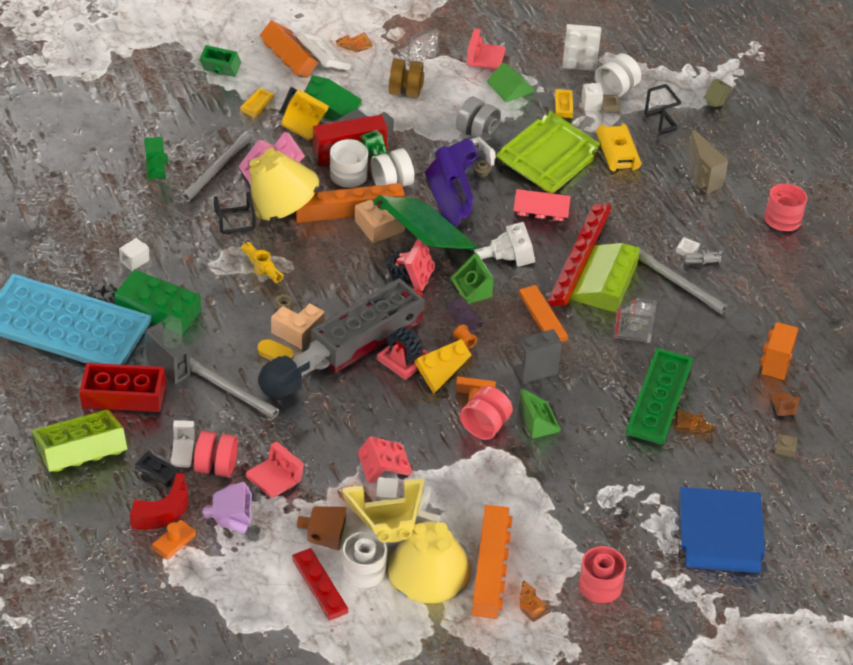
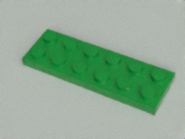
(659, 396)

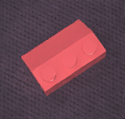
(541, 204)

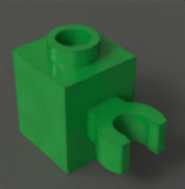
(374, 143)

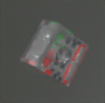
(635, 320)

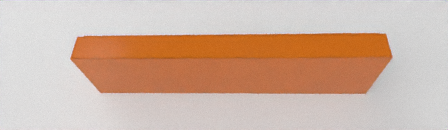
(541, 311)

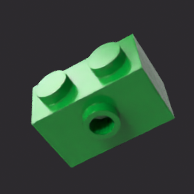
(220, 61)
(155, 158)

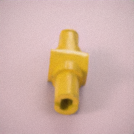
(262, 262)

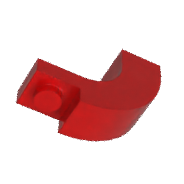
(161, 513)

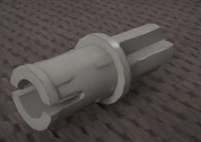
(702, 257)

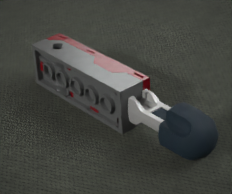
(346, 337)

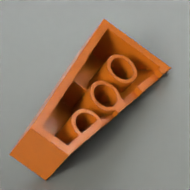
(288, 48)

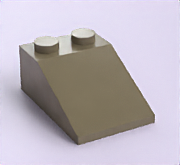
(706, 164)

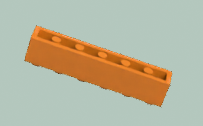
(342, 202)
(490, 562)

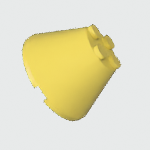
(280, 184)
(429, 564)

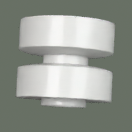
(618, 75)
(348, 163)
(392, 168)
(364, 559)

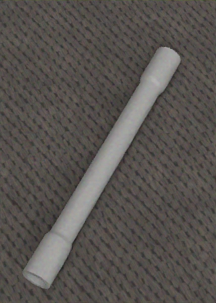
(194, 188)
(711, 301)
(262, 406)

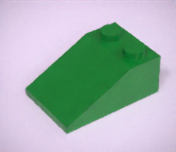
(336, 97)

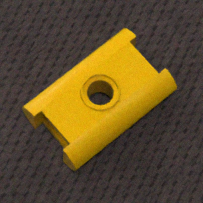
(618, 147)

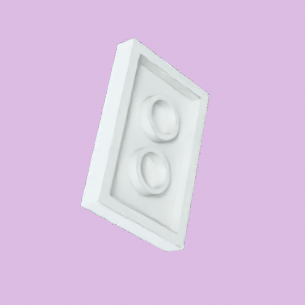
(581, 47)
(324, 51)

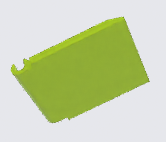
(549, 152)

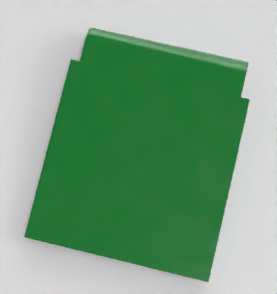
(424, 222)

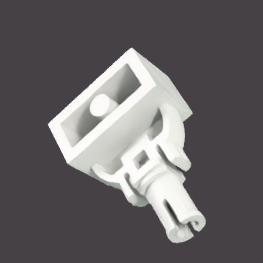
(510, 246)

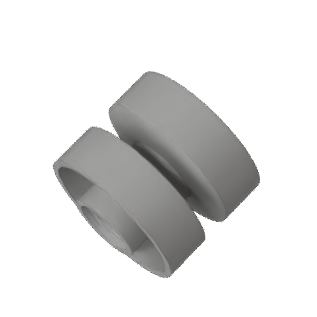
(478, 118)

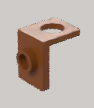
(785, 404)

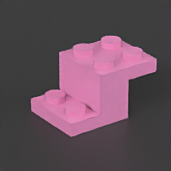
(284, 144)

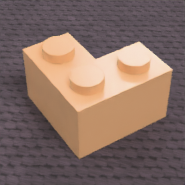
(376, 223)
(296, 327)

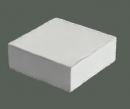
(687, 246)

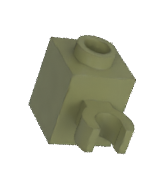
(717, 93)

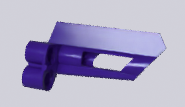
(447, 167)

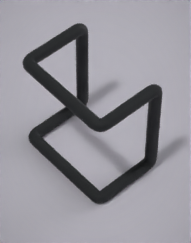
(663, 111)
(249, 204)

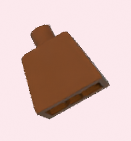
(324, 525)

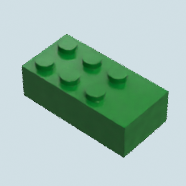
(162, 300)

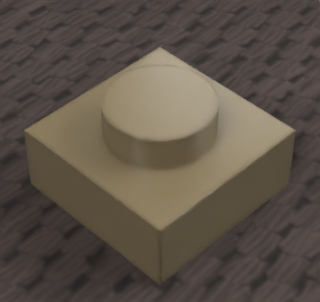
(611, 103)
(786, 445)

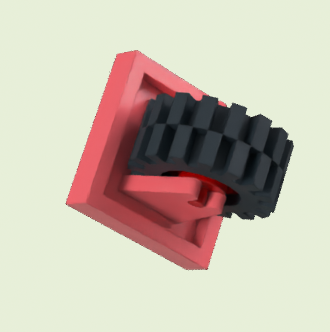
(412, 265)
(402, 352)

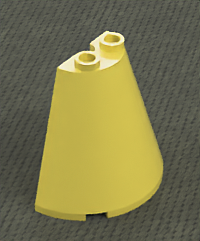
(388, 519)

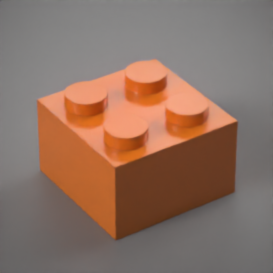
(778, 350)

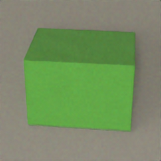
(509, 83)
(474, 280)
(537, 415)

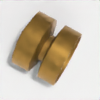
(401, 77)

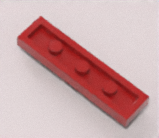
(320, 584)

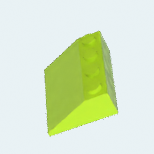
(606, 276)
(79, 440)

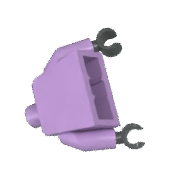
(233, 508)

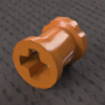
(462, 332)

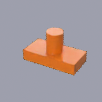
(471, 386)
(174, 539)

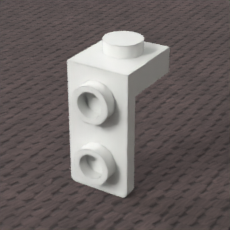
(484, 150)
(183, 443)
(422, 516)

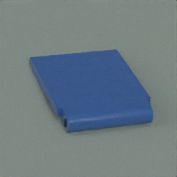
(721, 529)

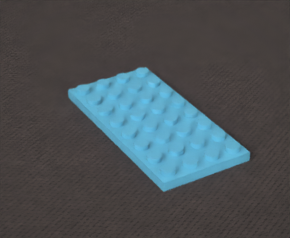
(68, 322)

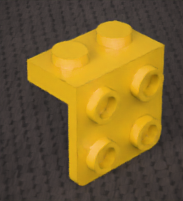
(303, 114)

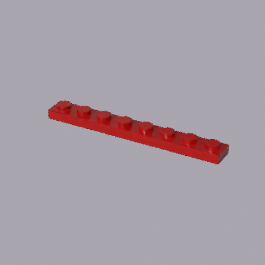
(579, 255)

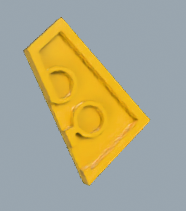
(442, 363)

